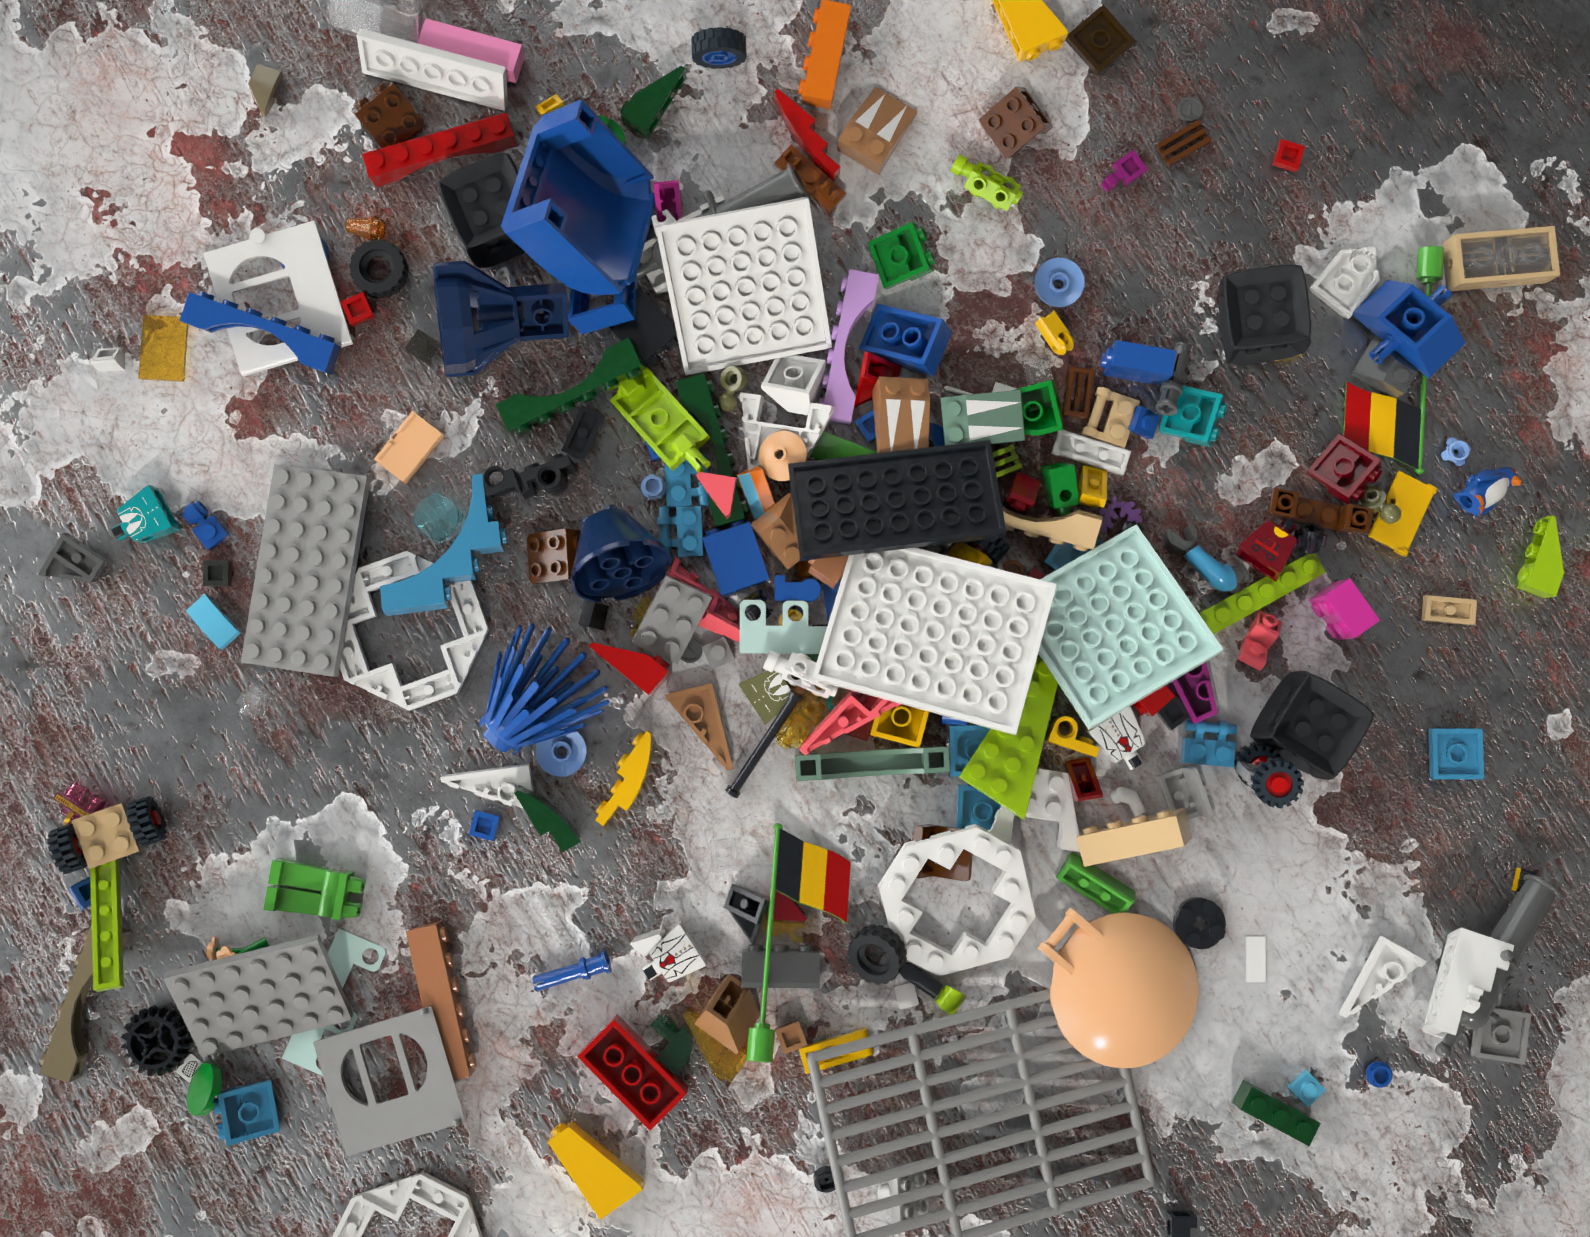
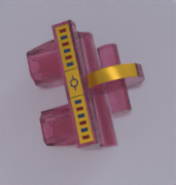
(76, 807)

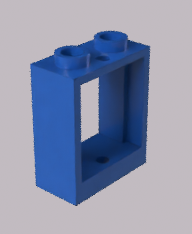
(590, 320)

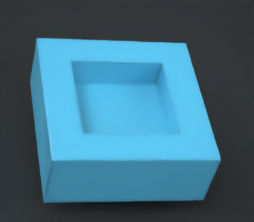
(1306, 1088)

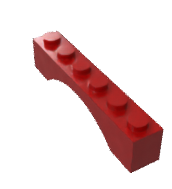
(402, 159)

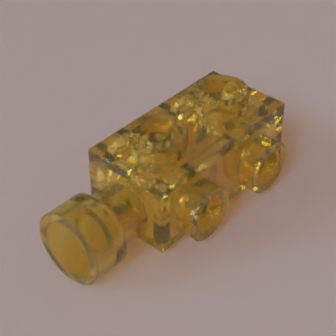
(801, 721)

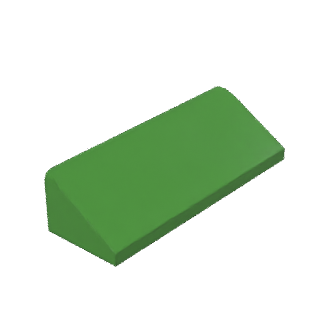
(832, 447)
(1096, 885)

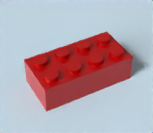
(633, 1072)

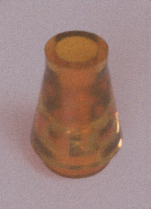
(366, 227)

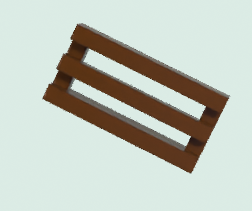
(1200, 132)
(1075, 413)

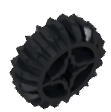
(138, 1033)

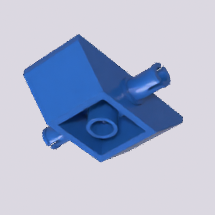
(1411, 325)

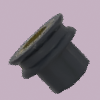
(753, 611)

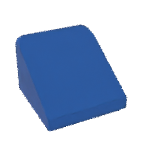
(82, 893)

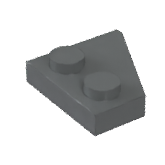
(73, 560)

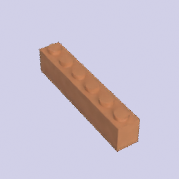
(439, 989)

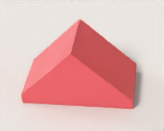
(720, 489)

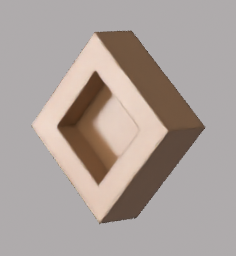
(791, 1036)

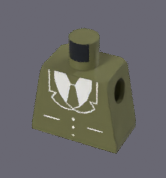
(767, 693)

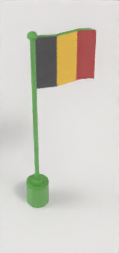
(1386, 423)
(812, 879)

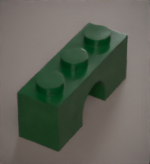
(1276, 1113)

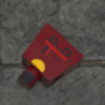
(1269, 548)

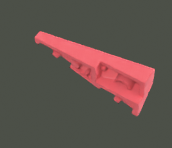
(720, 614)
(847, 715)

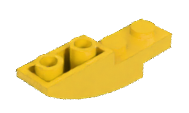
(634, 770)

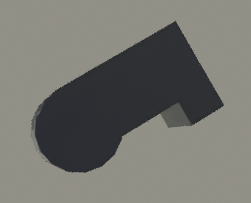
(1179, 1223)

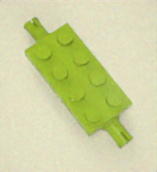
(661, 421)

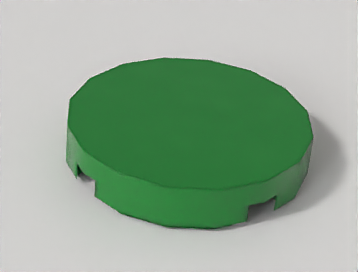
(203, 1088)

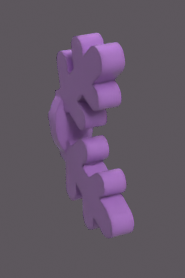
(1125, 509)

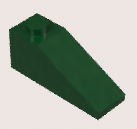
(650, 103)

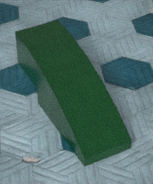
(547, 818)

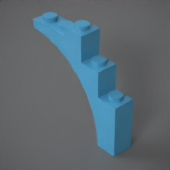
(428, 588)

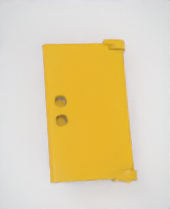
(1413, 500)

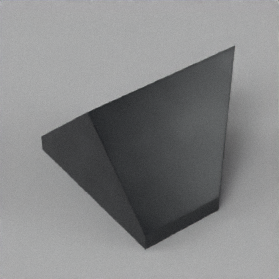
(746, 908)

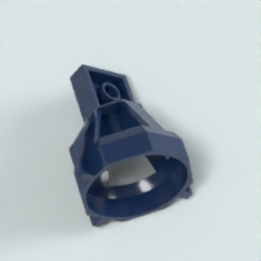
(502, 315)

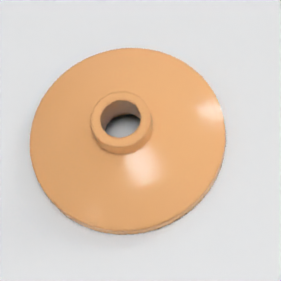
(793, 449)

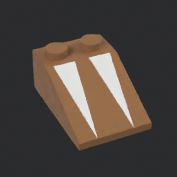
(875, 130)
(901, 413)

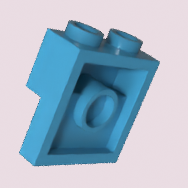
(246, 1112)

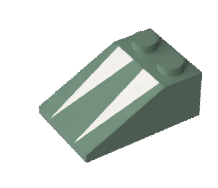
(983, 418)

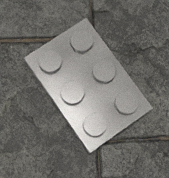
(671, 619)

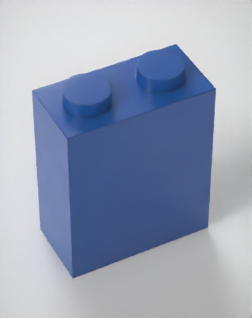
(1138, 362)
(735, 558)

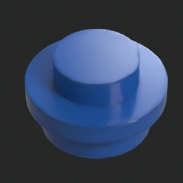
(1379, 1074)

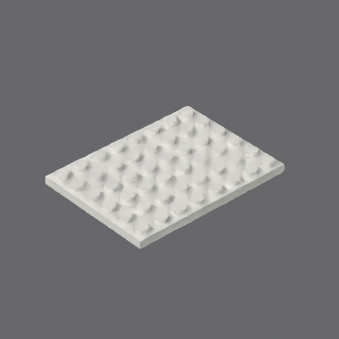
(936, 635)

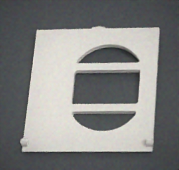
(311, 279)

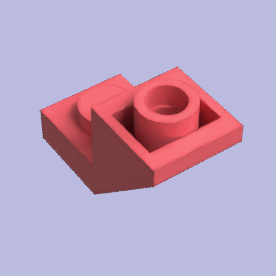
(1258, 639)

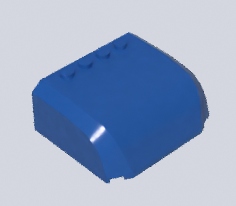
(581, 202)

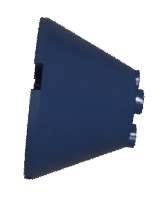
(616, 557)

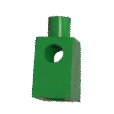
(1060, 478)

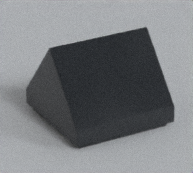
(593, 615)

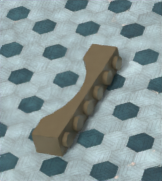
(67, 1048)

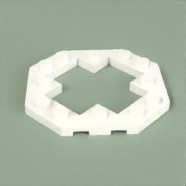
(457, 653)
(944, 850)
(393, 1198)

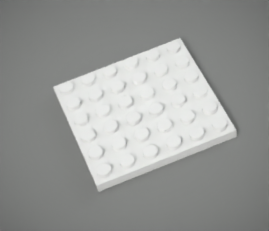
(745, 285)

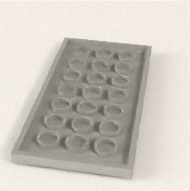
(306, 570)

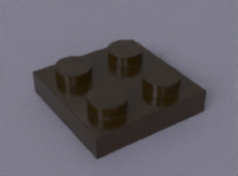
(1100, 40)

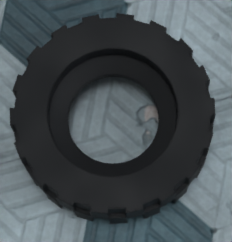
(365, 254)
(865, 966)

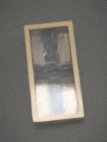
(1501, 258)

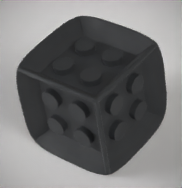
(477, 204)
(1264, 314)
(1312, 724)

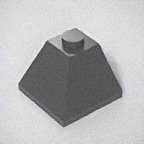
(1389, 377)

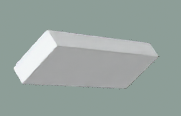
(1091, 452)

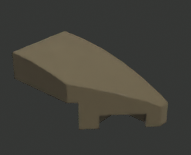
(263, 86)

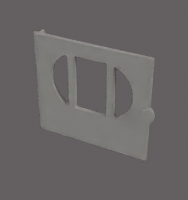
(397, 1119)

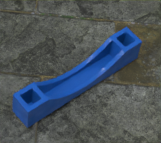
(212, 316)

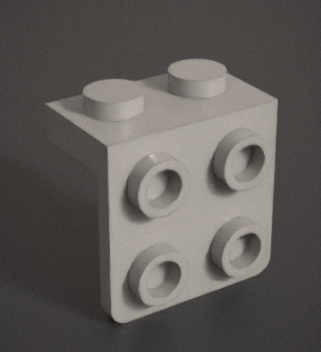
(1186, 790)

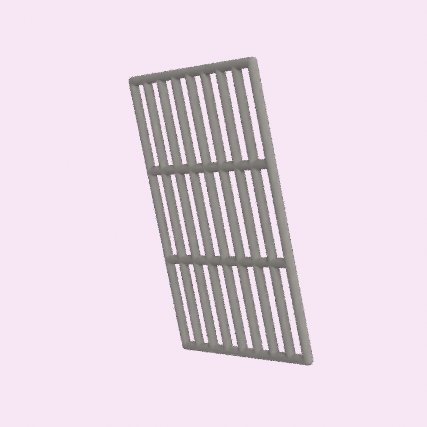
(935, 1133)

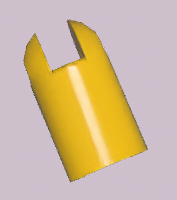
(1055, 333)

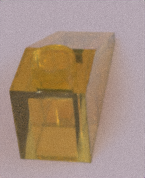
(719, 1058)

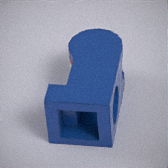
(806, 591)

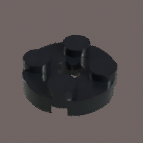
(1207, 910)

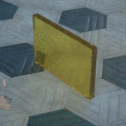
(163, 348)

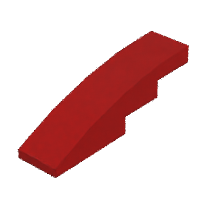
(802, 128)

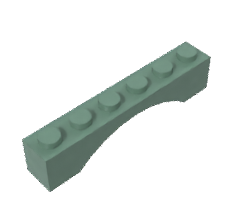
(872, 763)

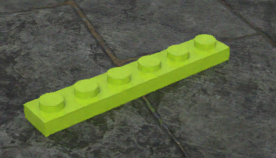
(1262, 593)
(107, 926)

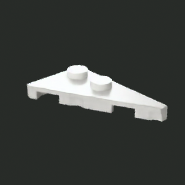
(494, 782)
(1383, 969)

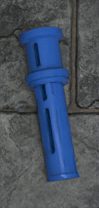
(583, 969)

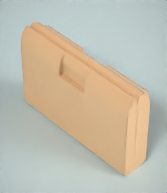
(409, 447)

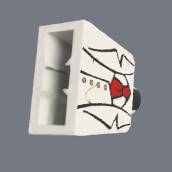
(1119, 738)
(675, 955)

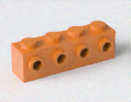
(825, 55)

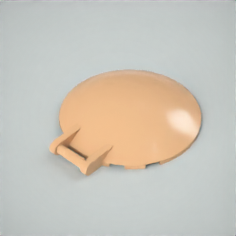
(1121, 987)

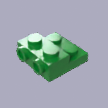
(902, 255)

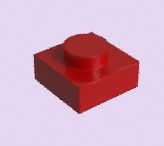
(1288, 155)
(357, 309)

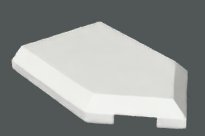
(1348, 280)

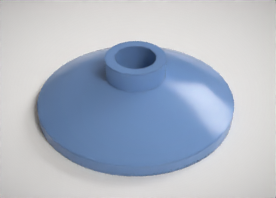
(1065, 272)
(558, 765)

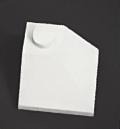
(795, 382)

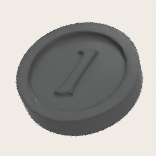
(1189, 109)
(692, 652)

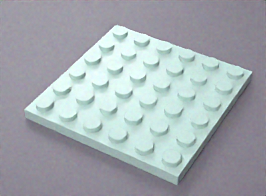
(1120, 628)

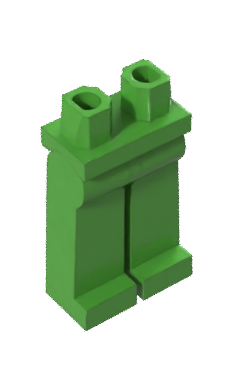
(329, 900)

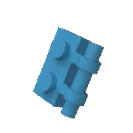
(679, 486)
(689, 530)
(1209, 752)

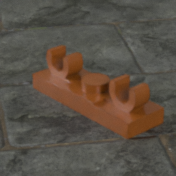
(816, 182)

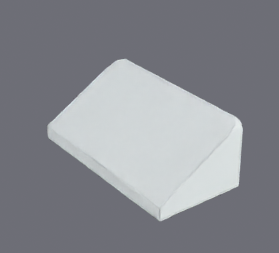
(646, 942)

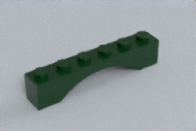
(617, 364)
(696, 400)

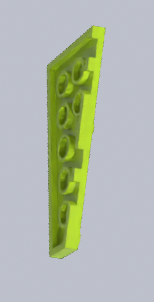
(1008, 763)

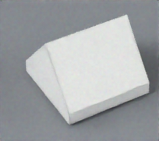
(109, 359)

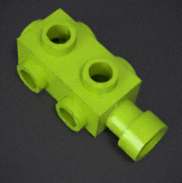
(989, 188)

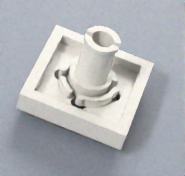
(903, 1185)

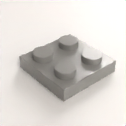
(1504, 1039)

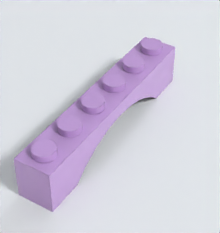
(859, 297)

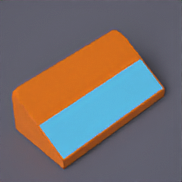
(756, 491)

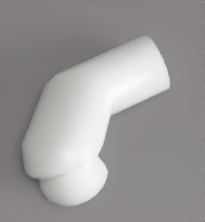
(1129, 797)

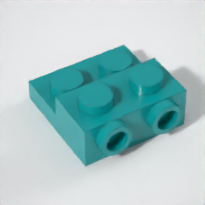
(1196, 417)

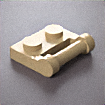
(1118, 419)

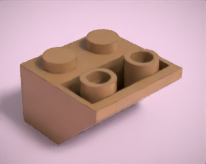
(729, 1014)

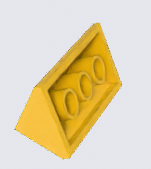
(901, 725)

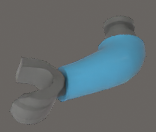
(1217, 575)

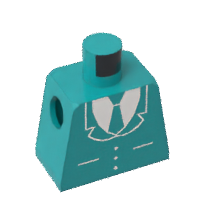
(145, 517)

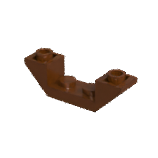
(1329, 516)

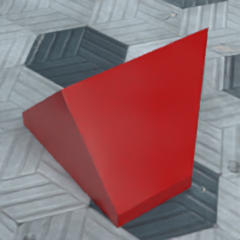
(871, 369)

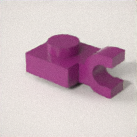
(1126, 170)

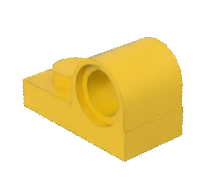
(1068, 741)

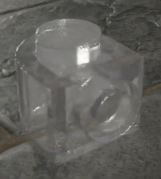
(254, 701)

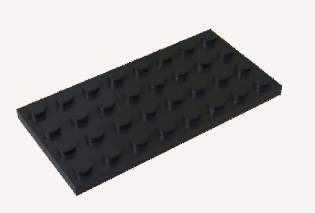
(896, 500)

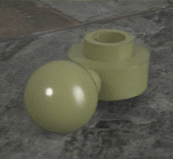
(728, 401)
(1388, 512)

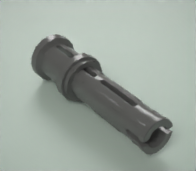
(1172, 388)

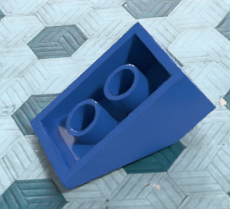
(906, 338)

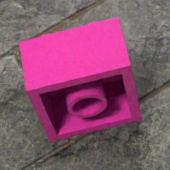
(1343, 610)

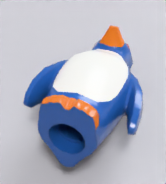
(1486, 489)

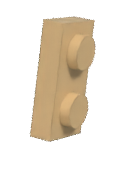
(1449, 610)

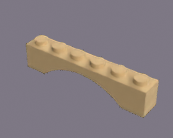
(1075, 528)

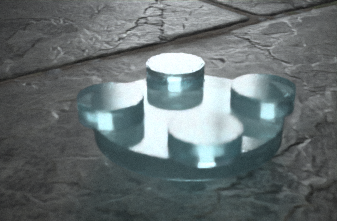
(437, 517)

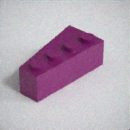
(1198, 692)

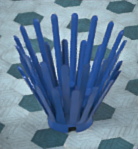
(514, 716)

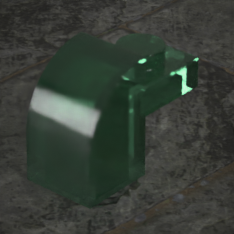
(679, 1044)

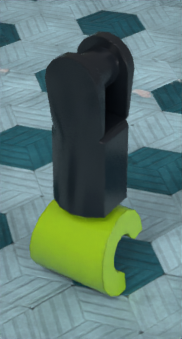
(947, 997)

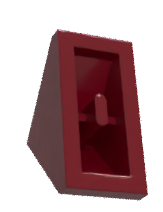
(1083, 779)
(787, 909)

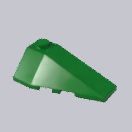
(1041, 408)

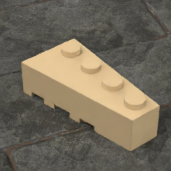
(1134, 838)

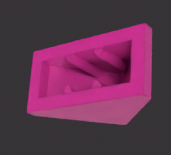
(668, 197)

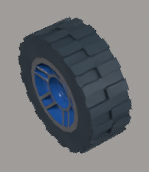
(718, 48)

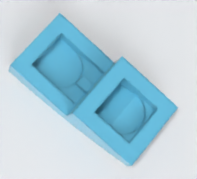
(213, 622)

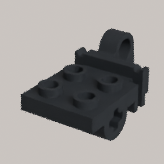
(533, 477)

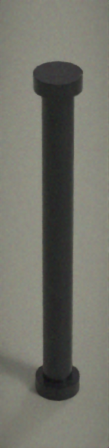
(794, 698)

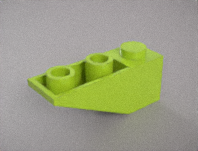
(1544, 562)

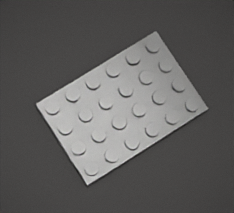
(259, 995)

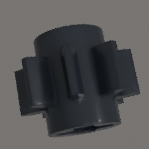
(1310, 538)

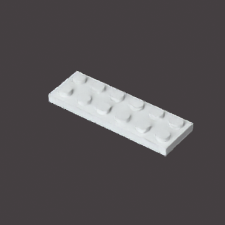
(433, 69)

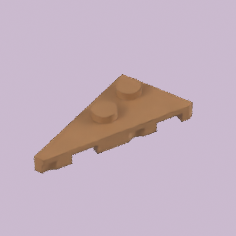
(701, 711)

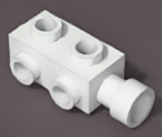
(801, 667)

